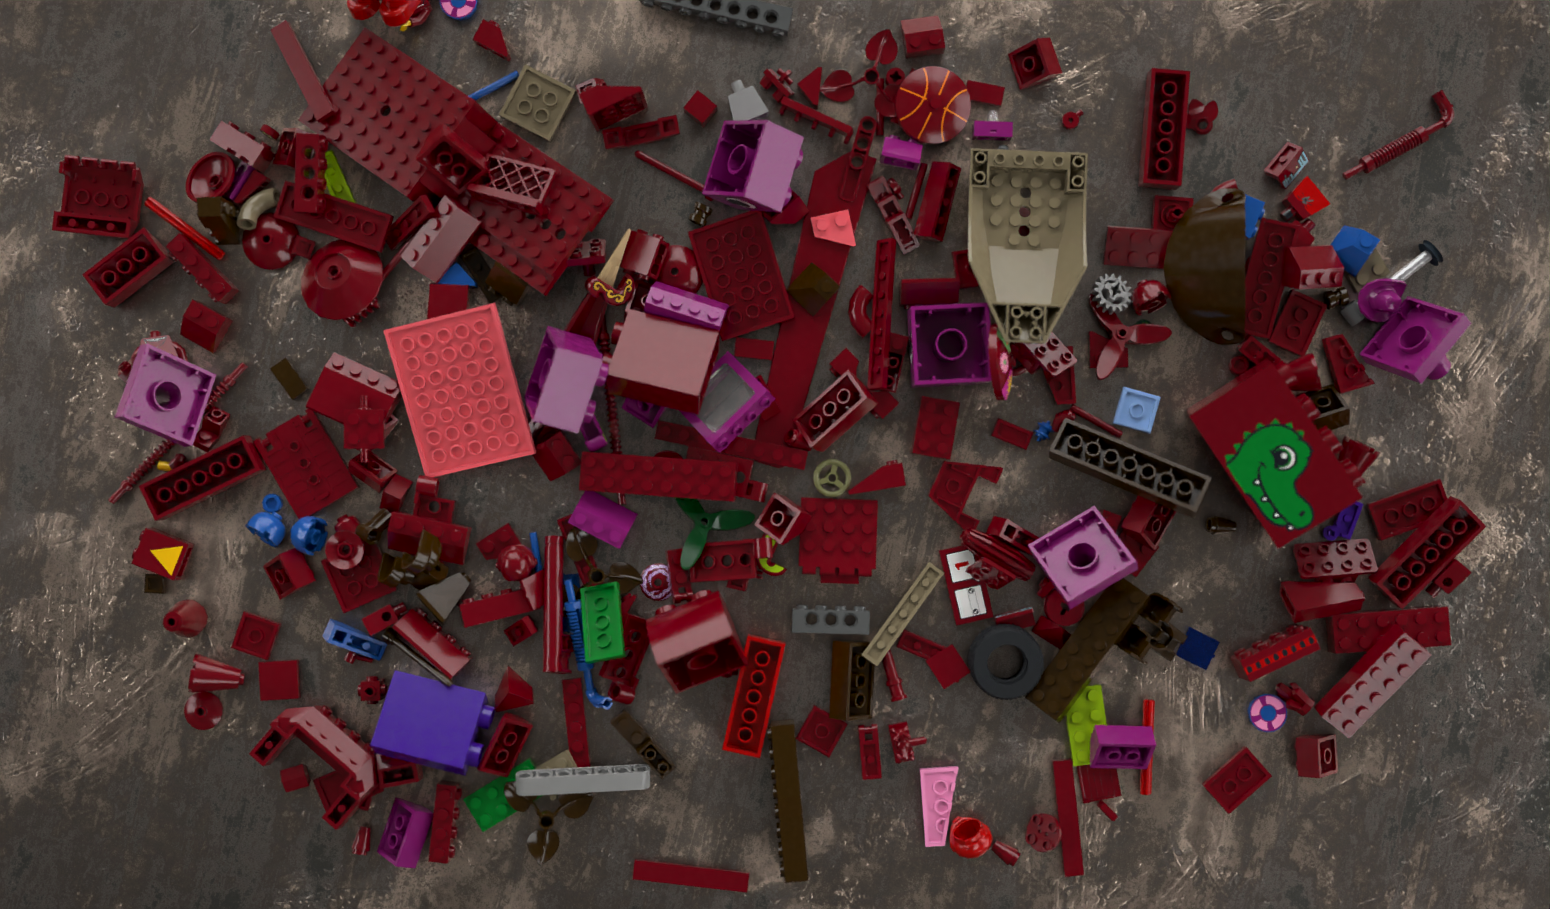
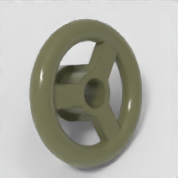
(842, 487)

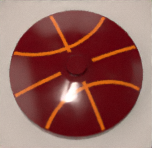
(932, 105)

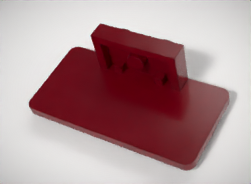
(1051, 356)
(1335, 560)

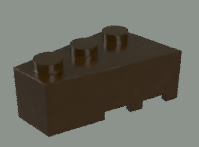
(220, 218)

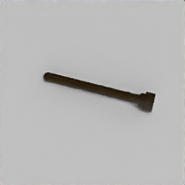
(391, 637)

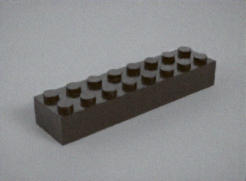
(1130, 468)
(1088, 648)
(789, 805)

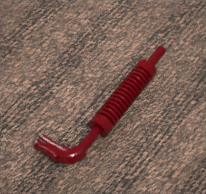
(1405, 143)

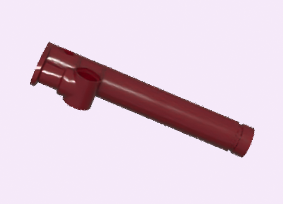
(556, 645)

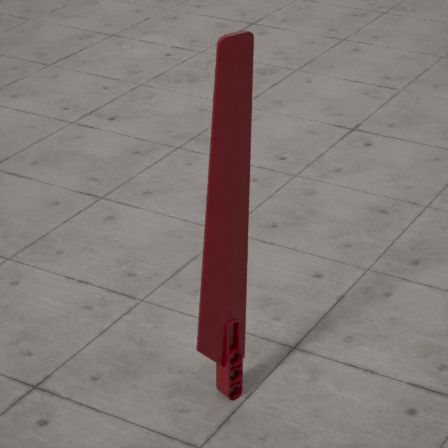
(800, 339)

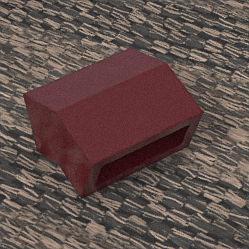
(295, 777)

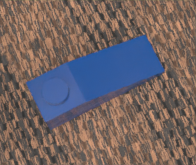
(353, 639)

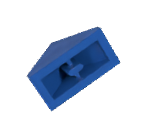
(458, 275)

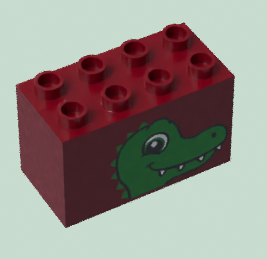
(1276, 451)

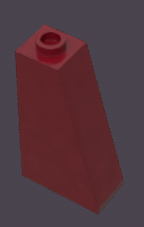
(1319, 599)

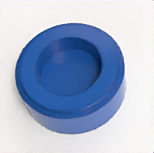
(272, 503)

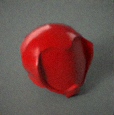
(970, 837)

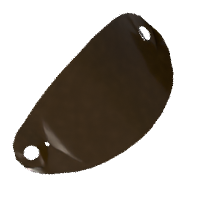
(1208, 266)

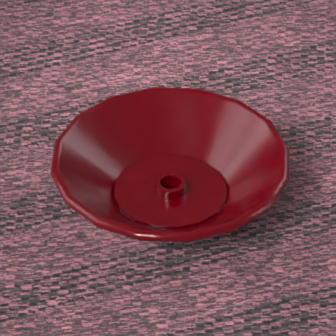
(350, 289)

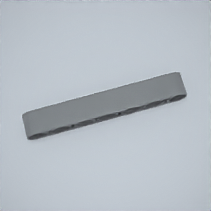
(582, 780)

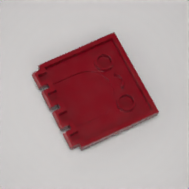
(839, 536)

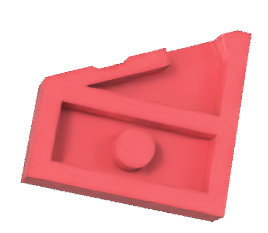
(834, 227)

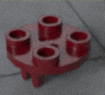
(1041, 841)

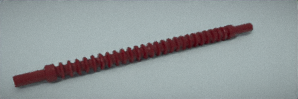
(603, 338)
(127, 485)

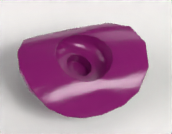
(1381, 298)

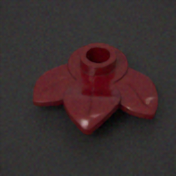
(1200, 113)

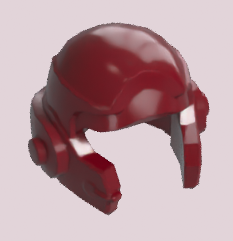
(516, 562)

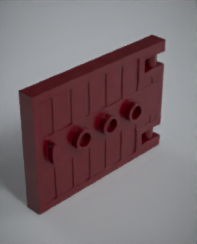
(306, 464)

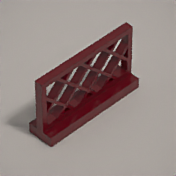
(510, 199)

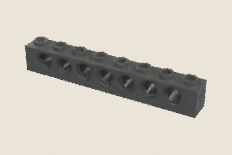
(763, 9)

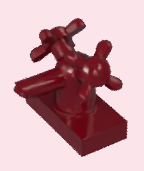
(902, 742)

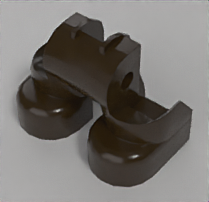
(419, 570)
(1157, 612)

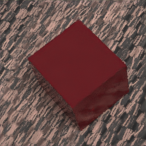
(700, 108)

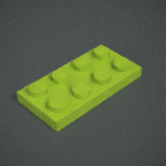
(1080, 721)

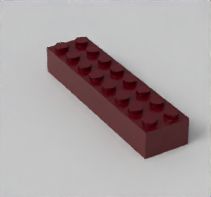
(658, 476)

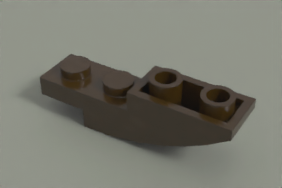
(643, 743)

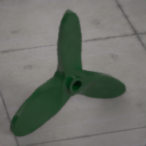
(719, 521)

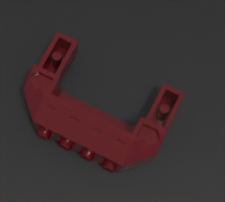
(332, 743)

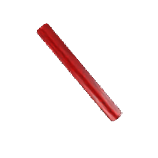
(184, 228)
(1146, 774)

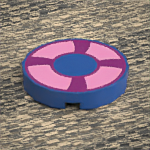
(459, 8)
(1267, 712)

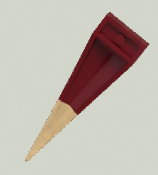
(591, 311)

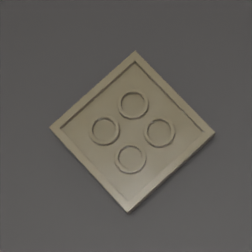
(537, 103)

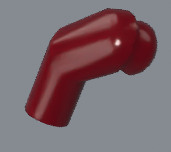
(1059, 418)

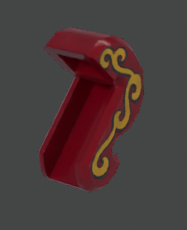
(612, 296)

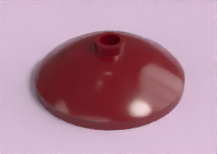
(210, 176)
(274, 253)
(688, 274)

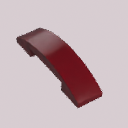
(641, 133)

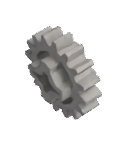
(1111, 294)

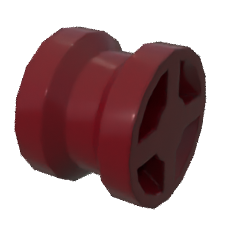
(897, 73)

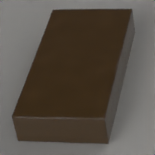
(289, 378)

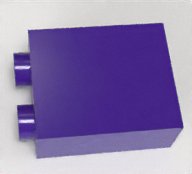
(432, 723)

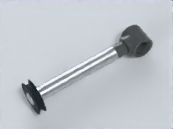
(1429, 253)

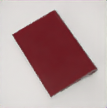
(1098, 783)

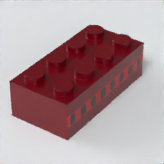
(1274, 652)

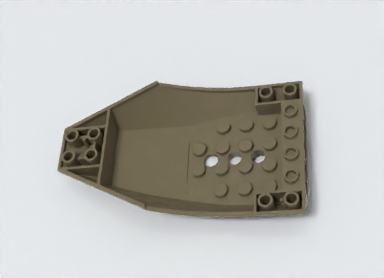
(1033, 275)

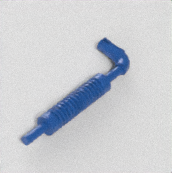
(574, 611)

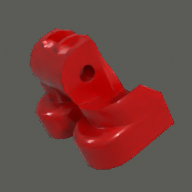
(392, 11)

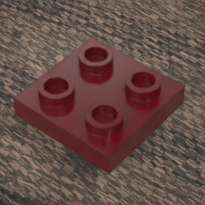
(1168, 211)
(588, 254)

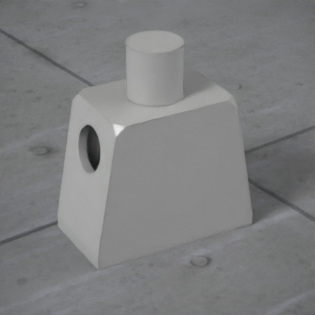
(746, 103)

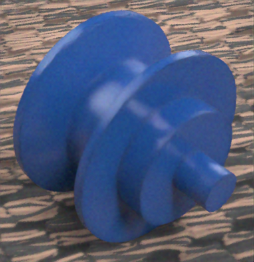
(1043, 431)

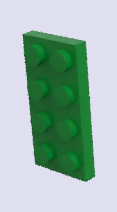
(602, 622)
(489, 802)

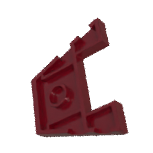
(954, 486)

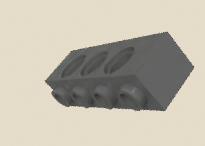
(860, 626)

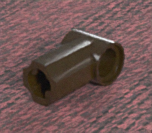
(371, 531)

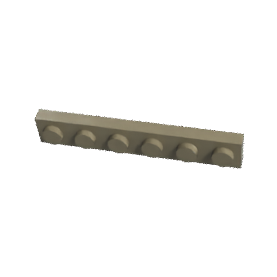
(902, 614)

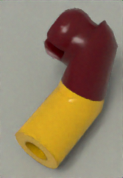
(177, 461)

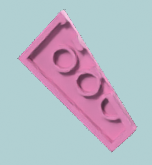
(937, 796)

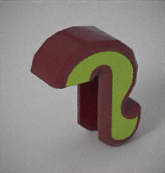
(768, 566)

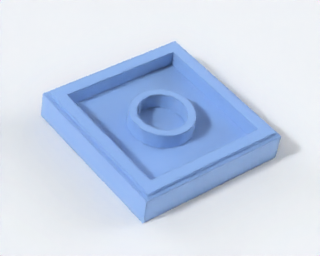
(1136, 410)

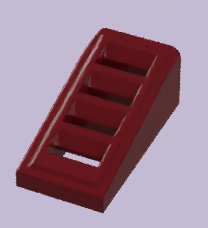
(254, 184)

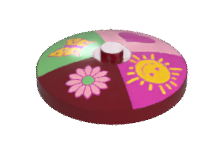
(1001, 363)

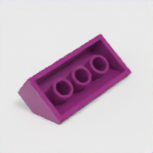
(685, 306)

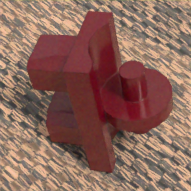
(772, 78)

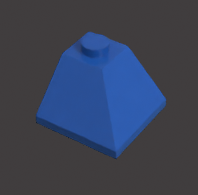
(1354, 248)

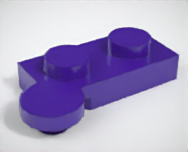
(1344, 523)

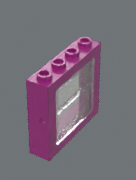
(730, 403)

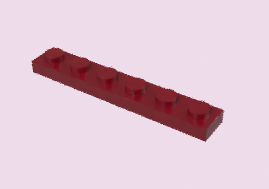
(576, 721)

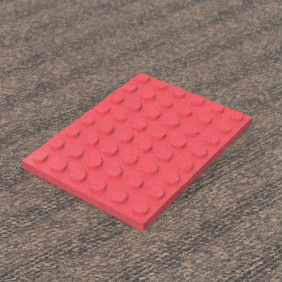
(460, 390)

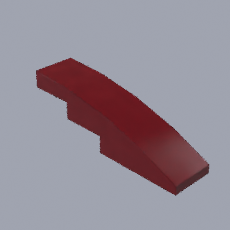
(893, 215)

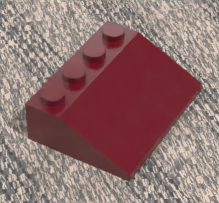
(612, 103)
(343, 384)

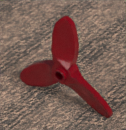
(1137, 335)

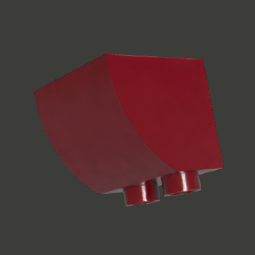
(695, 641)

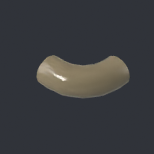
(256, 206)

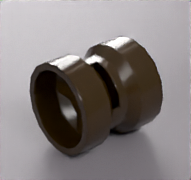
(701, 212)
(1336, 298)

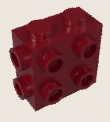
(644, 255)

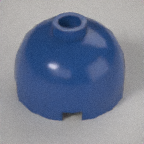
(267, 527)
(309, 534)

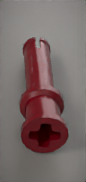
(893, 680)

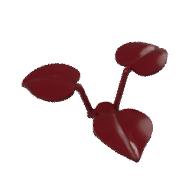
(880, 49)

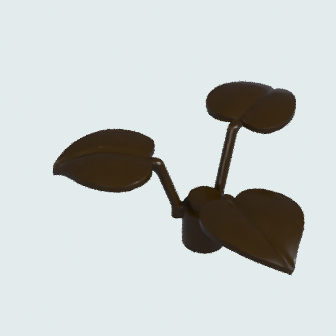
(582, 544)
(542, 843)

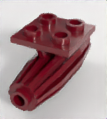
(997, 560)

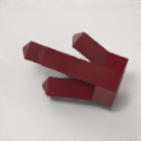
(1295, 698)

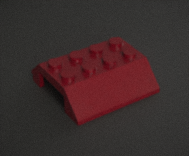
(99, 197)

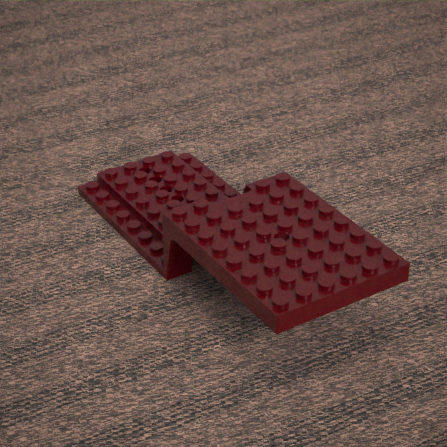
(382, 77)

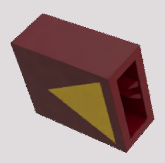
(162, 553)

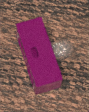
(992, 128)

